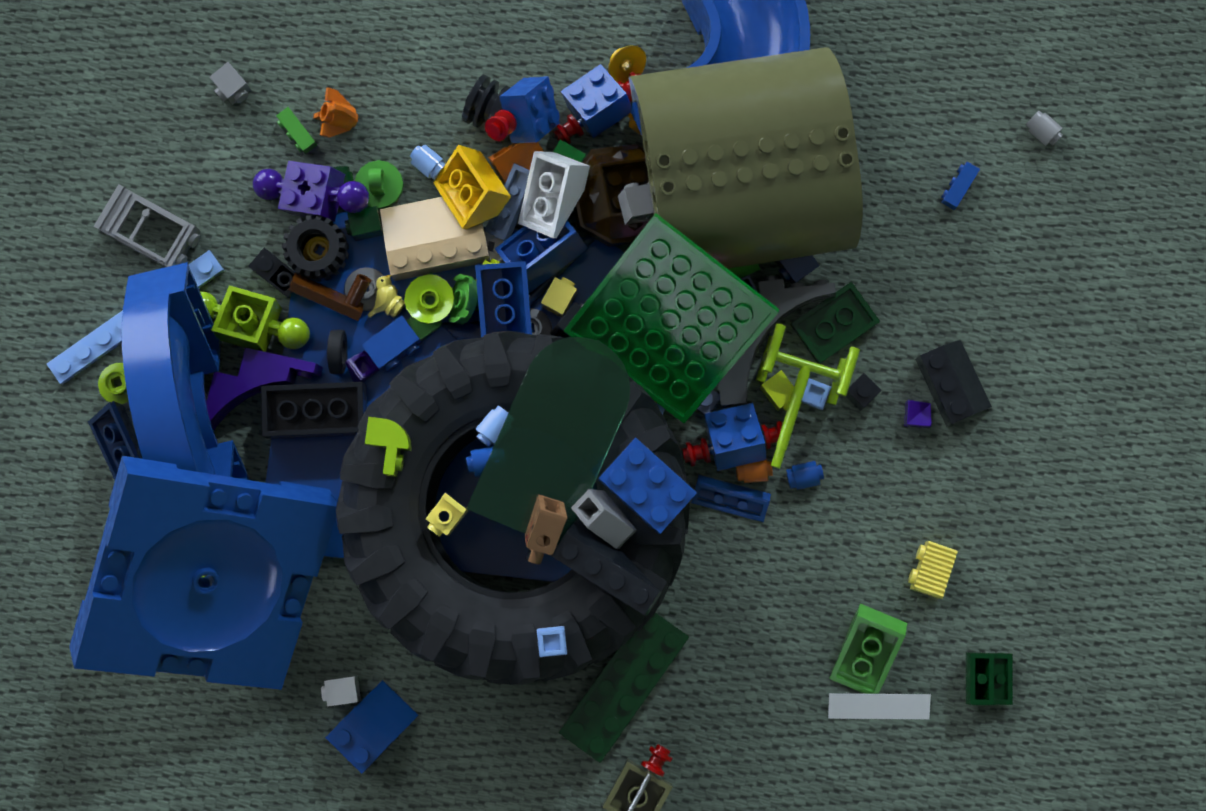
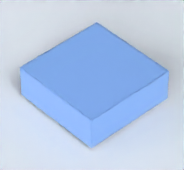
(816, 394)
(552, 641)

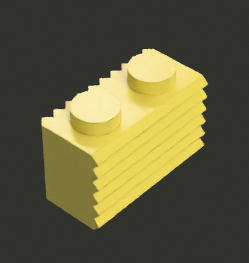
(932, 569)

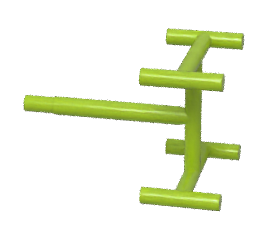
(842, 378)

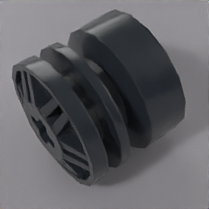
(482, 101)

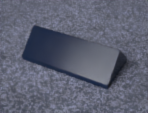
(114, 435)

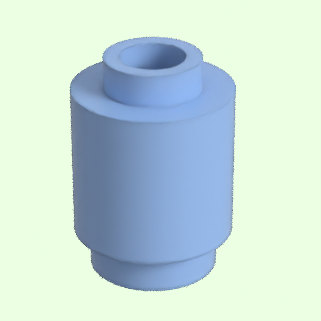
(427, 161)
(491, 426)

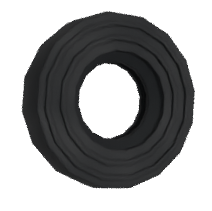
(337, 351)

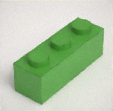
(296, 131)

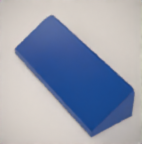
(733, 496)

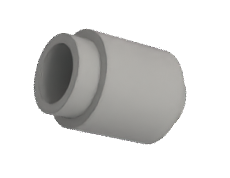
(1044, 128)

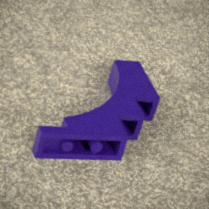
(256, 370)

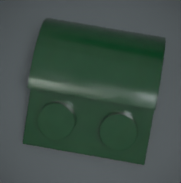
(989, 678)

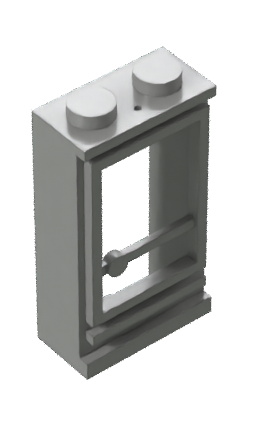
(118, 210)

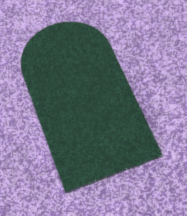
(554, 432)

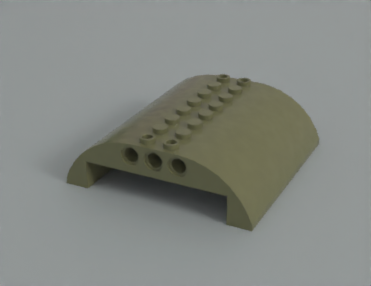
(754, 156)

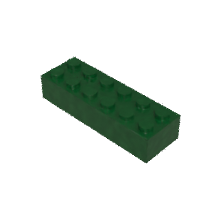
(623, 687)

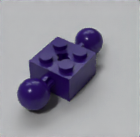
(311, 190)

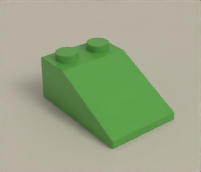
(868, 650)

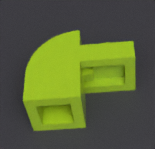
(388, 435)

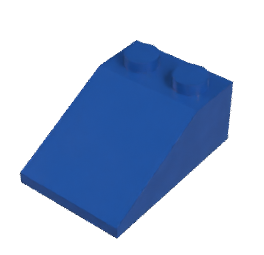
(372, 727)

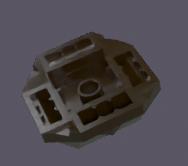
(598, 207)

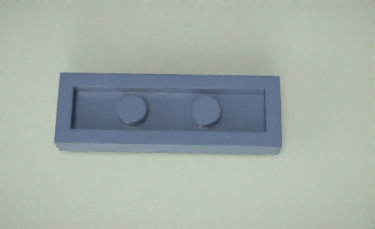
(504, 224)

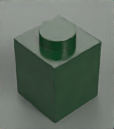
(364, 224)

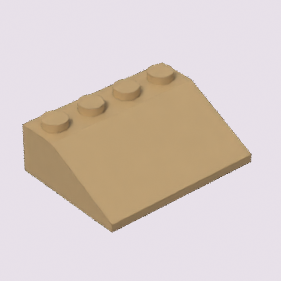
(429, 239)

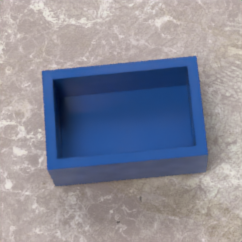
(647, 486)

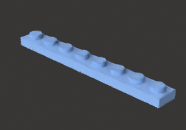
(109, 334)

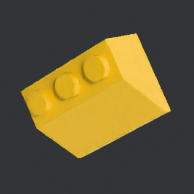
(471, 187)

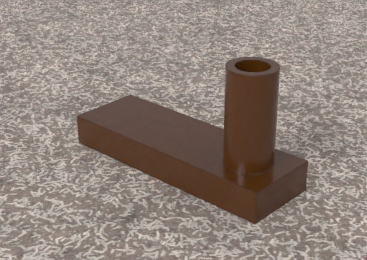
(346, 305)

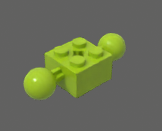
(252, 319)

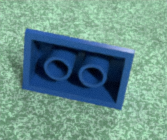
(542, 253)
(503, 297)

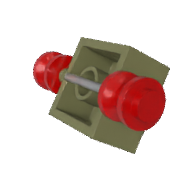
(640, 787)

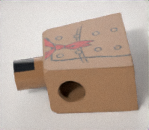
(544, 528)

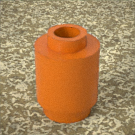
(754, 472)

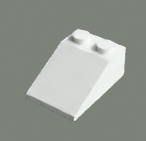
(552, 192)

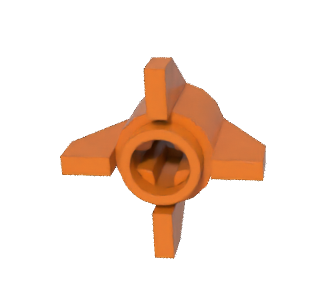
(337, 115)

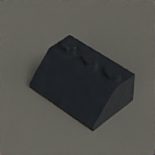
(953, 382)

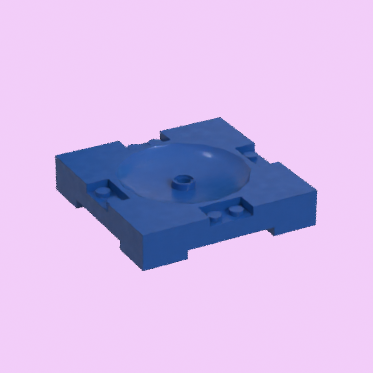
(168, 530)

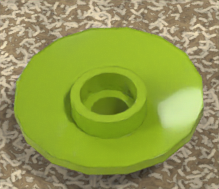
(425, 287)

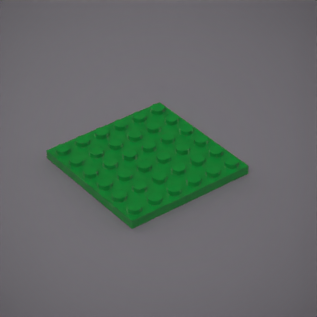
(673, 317)

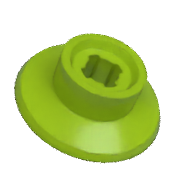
(107, 387)

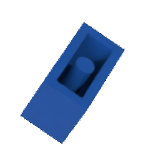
(392, 344)

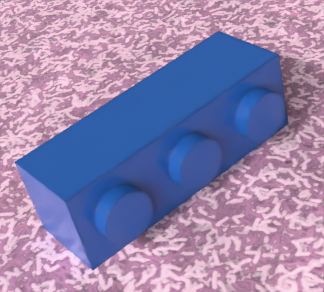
(959, 185)

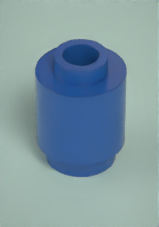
(477, 460)
(804, 475)

